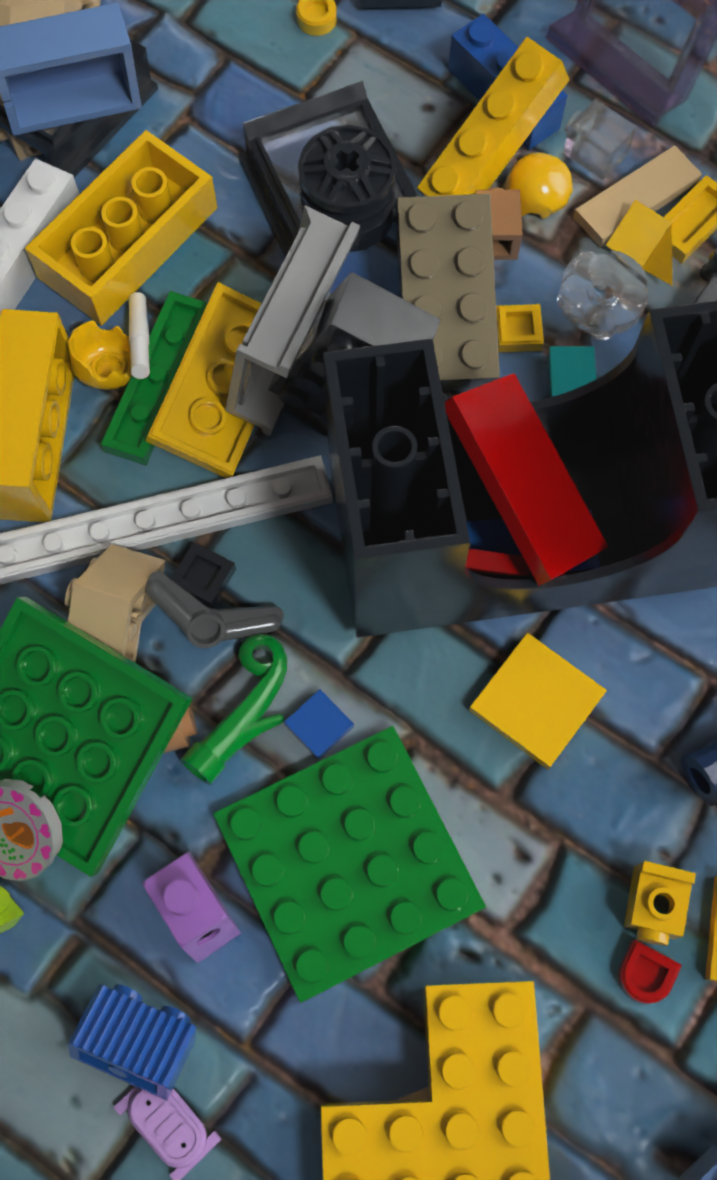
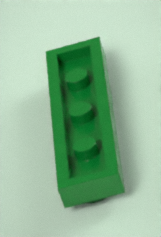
(145, 396)

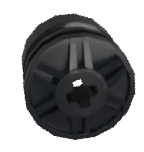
(350, 178)

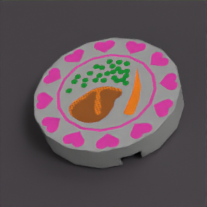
(27, 831)

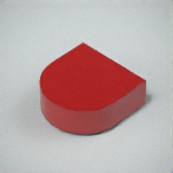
(646, 974)

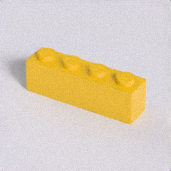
(498, 123)

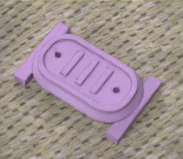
(166, 1127)

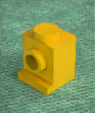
(652, 880)

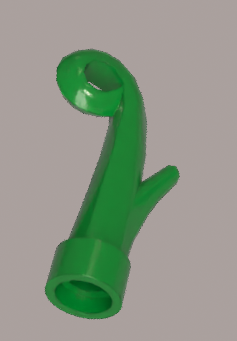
(243, 723)

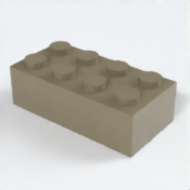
(450, 274)

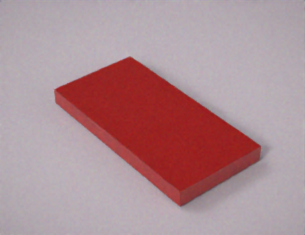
(525, 477)

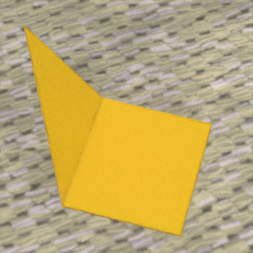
(646, 239)

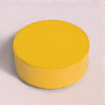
(316, 16)

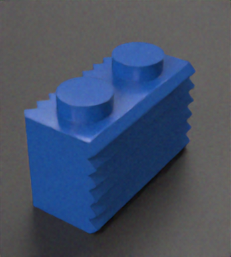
(133, 1040)

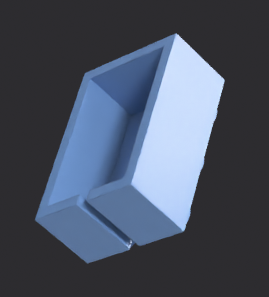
(67, 69)

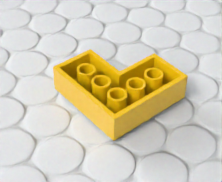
(481, 1104)

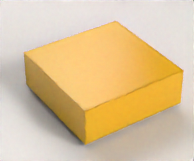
(519, 328)

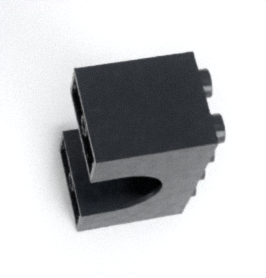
(630, 441)

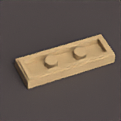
(651, 184)

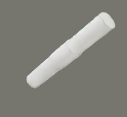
(138, 336)

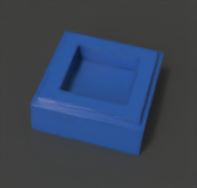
(319, 724)

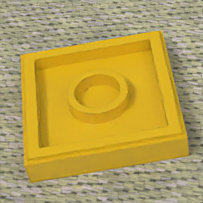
(537, 700)

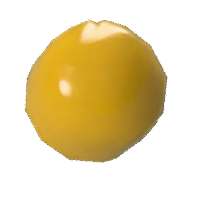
(542, 182)
(100, 356)

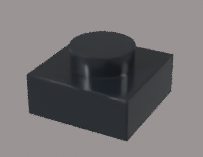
(204, 574)

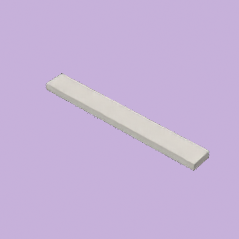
(164, 518)

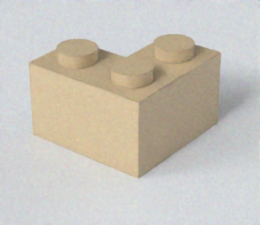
(112, 598)

